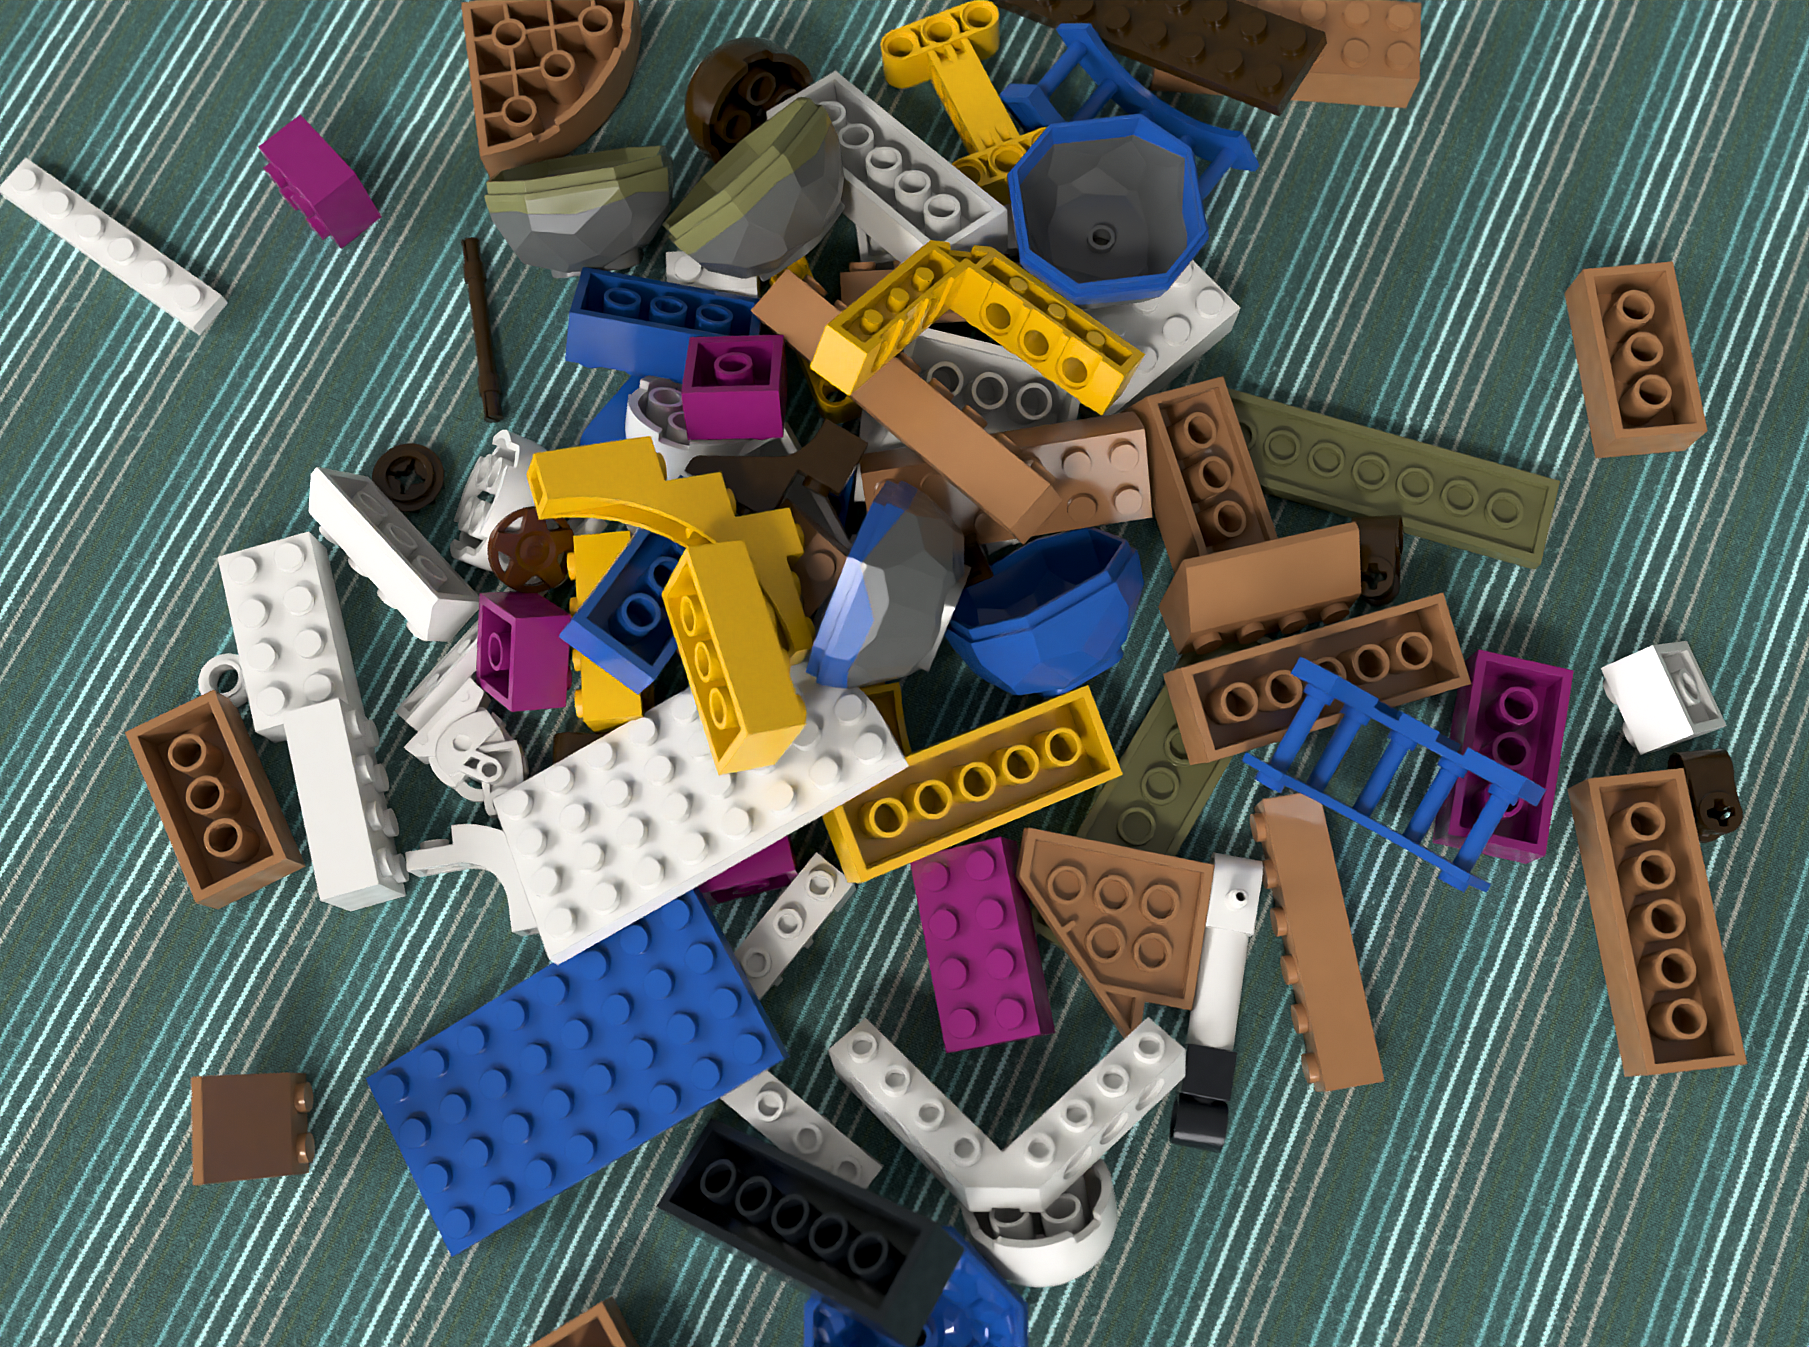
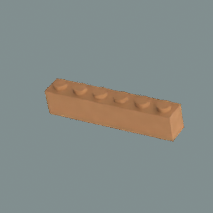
(1317, 943)

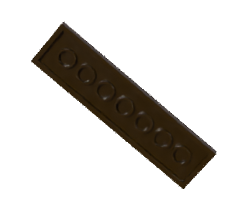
(1205, 42)

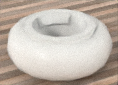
(214, 669)

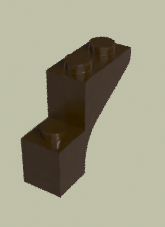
(764, 481)

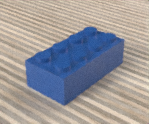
(648, 322)
(624, 616)

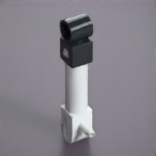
(1199, 1107)

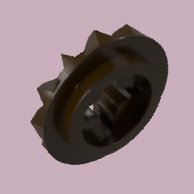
(399, 462)

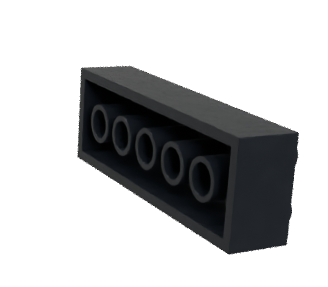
(814, 1231)

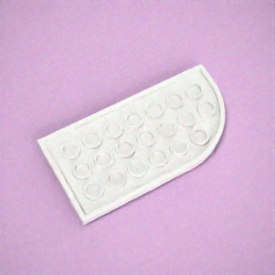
(652, 817)

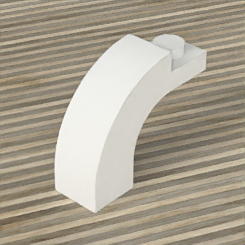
(477, 848)

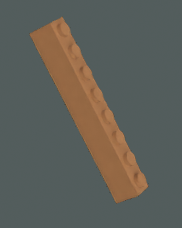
(922, 416)

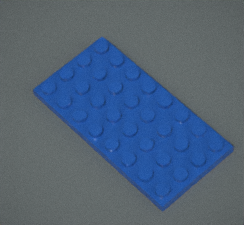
(575, 1069)

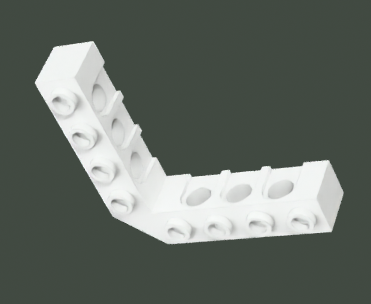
(764, 957)
(1047, 1154)

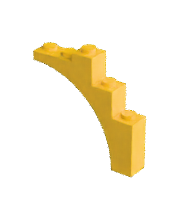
(629, 486)

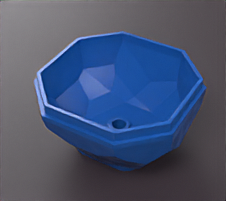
(1050, 613)

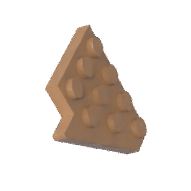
(1122, 917)

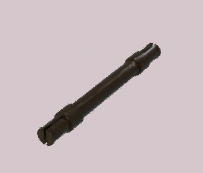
(488, 380)

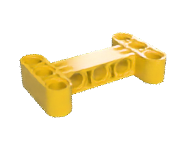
(949, 54)

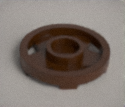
(530, 551)

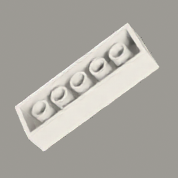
(898, 183)

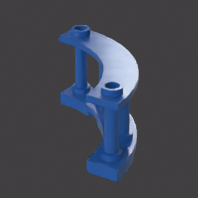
(1033, 110)
(1404, 736)

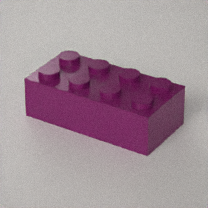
(1517, 719)
(981, 946)

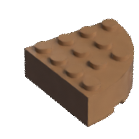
(546, 73)

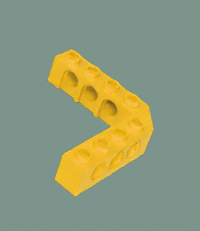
(994, 298)

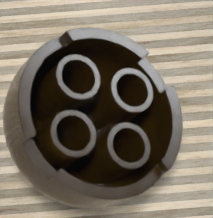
(735, 90)

